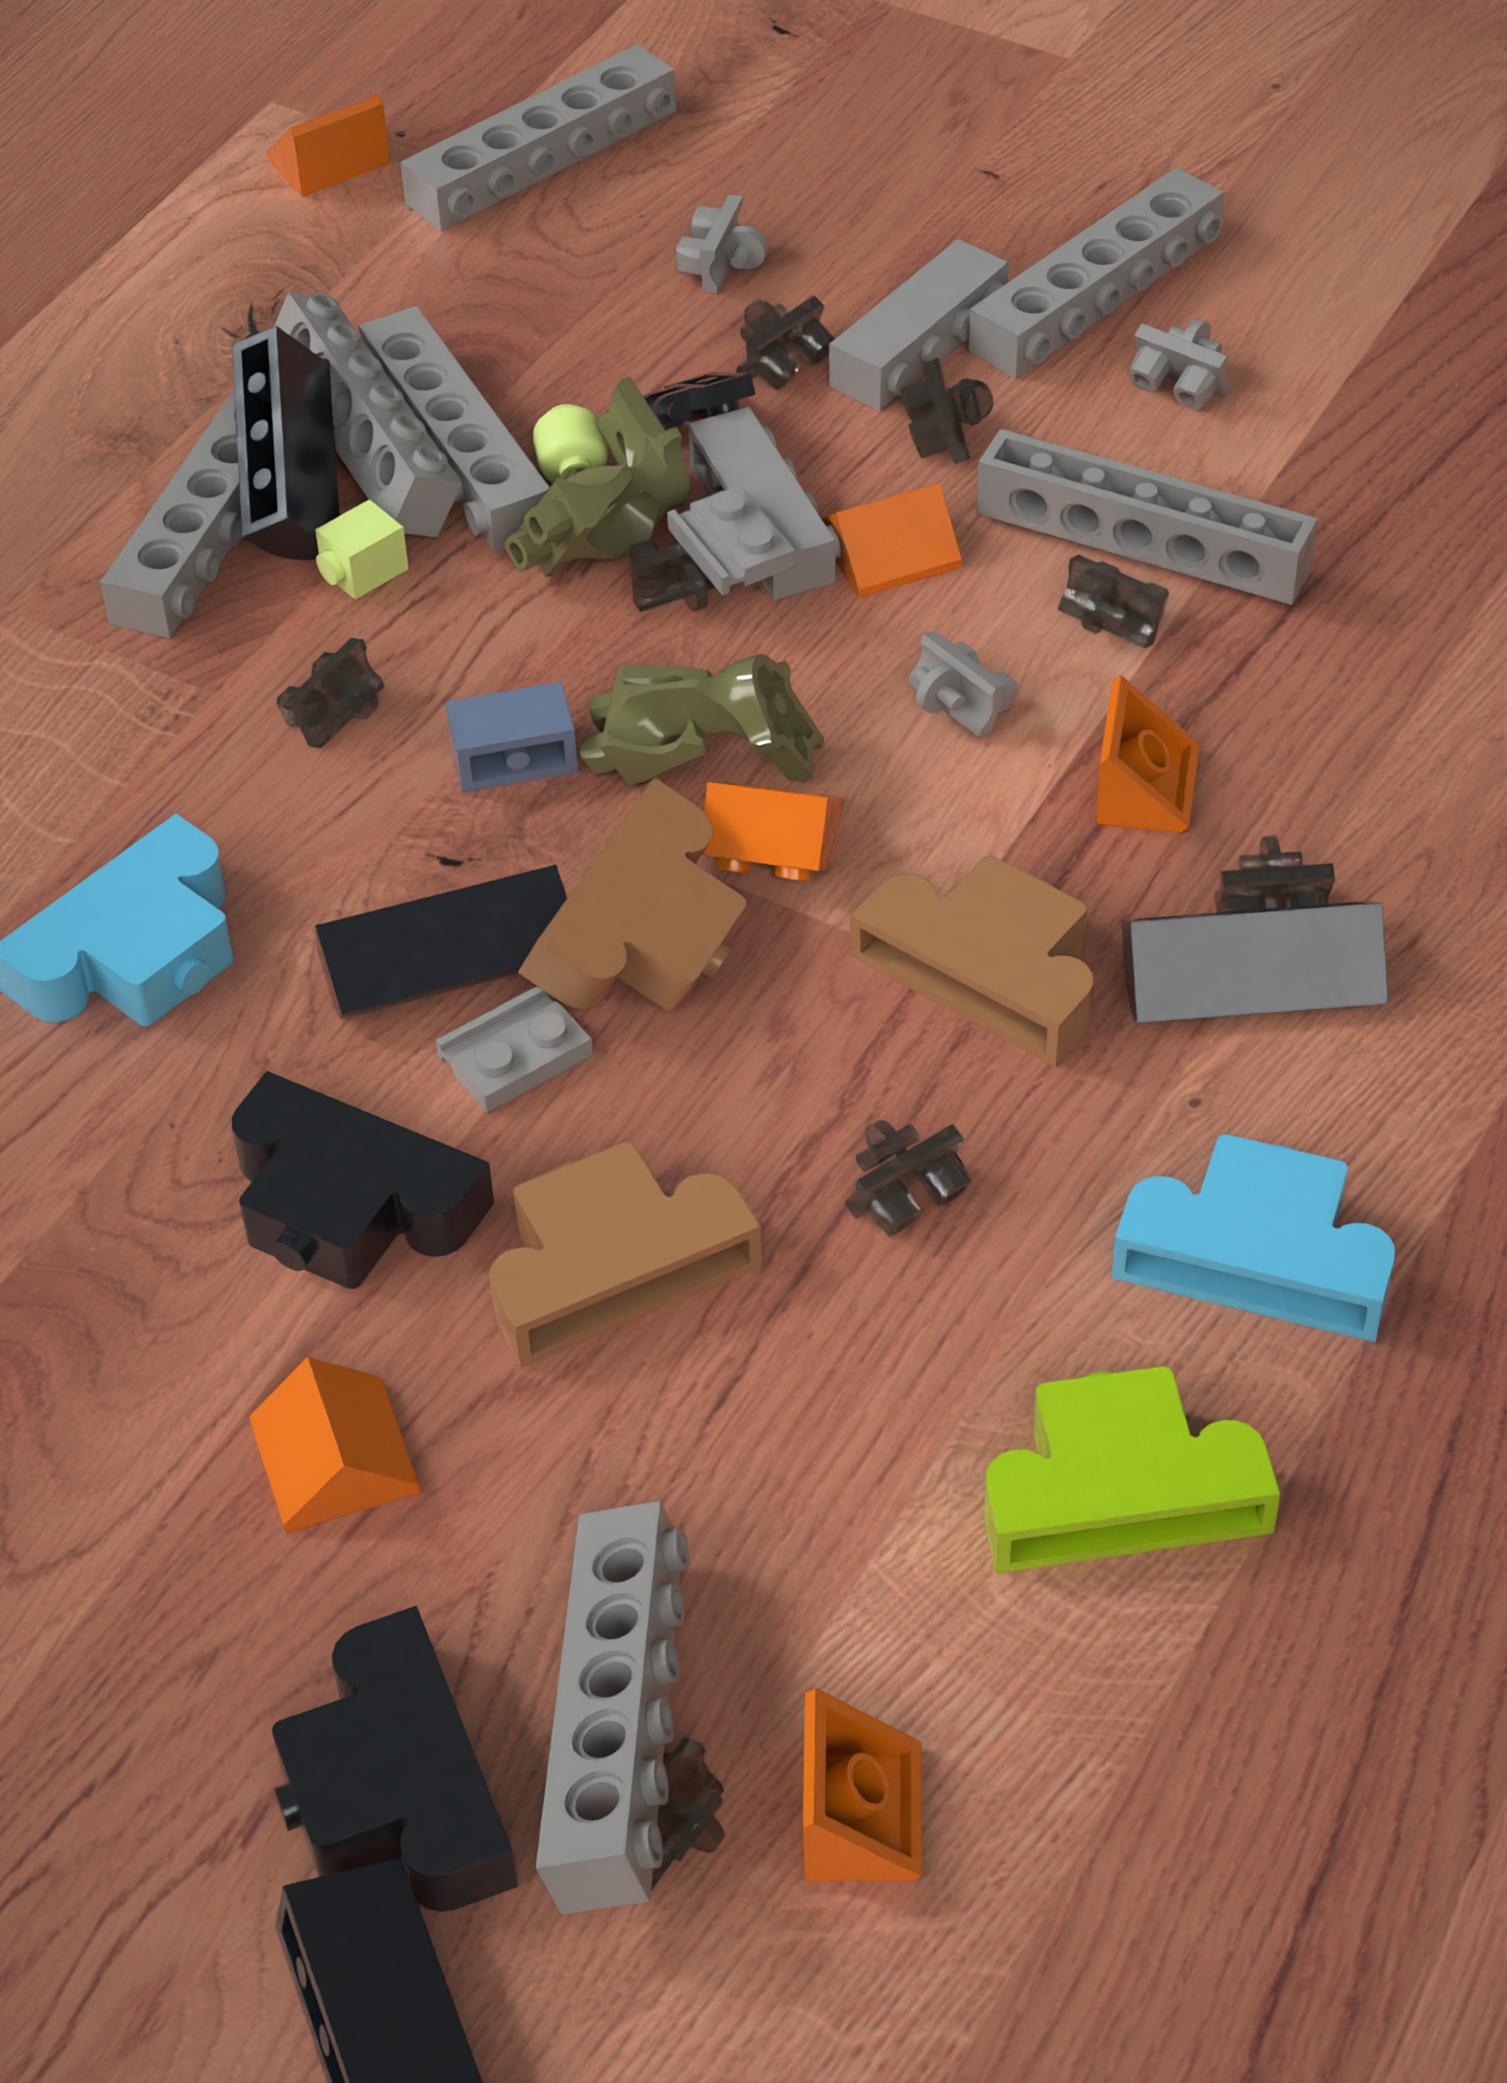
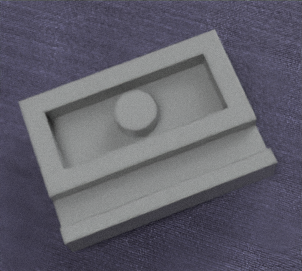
(731, 539)
(514, 1048)

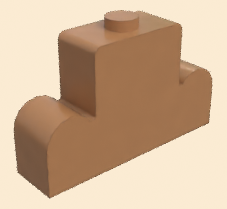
(640, 911)
(989, 950)
(613, 1250)

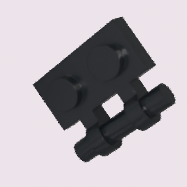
(707, 393)

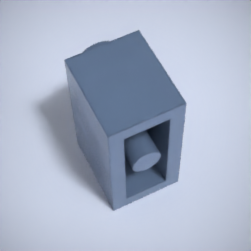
(512, 736)

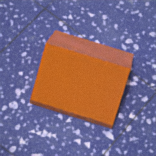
(333, 147)
(896, 540)
(1144, 765)
(331, 1445)
(859, 1796)

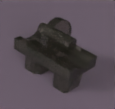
(775, 333)
(941, 410)
(666, 577)
(1113, 601)
(336, 692)
(1273, 881)
(885, 1191)
(691, 1805)

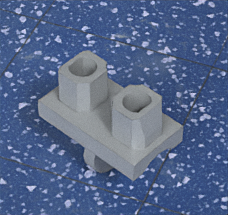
(719, 244)
(1184, 357)
(955, 682)

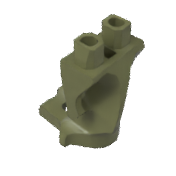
(608, 507)
(663, 712)

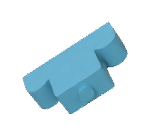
(132, 931)
(1259, 1240)

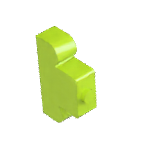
(1124, 1476)

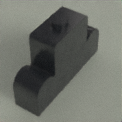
(344, 1183)
(393, 1772)

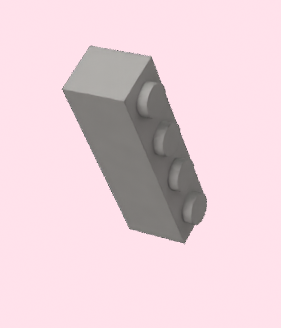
(914, 325)
(740, 451)

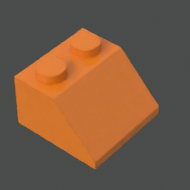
(771, 828)

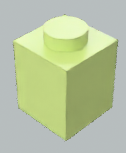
(361, 549)

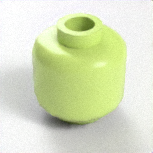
(568, 442)

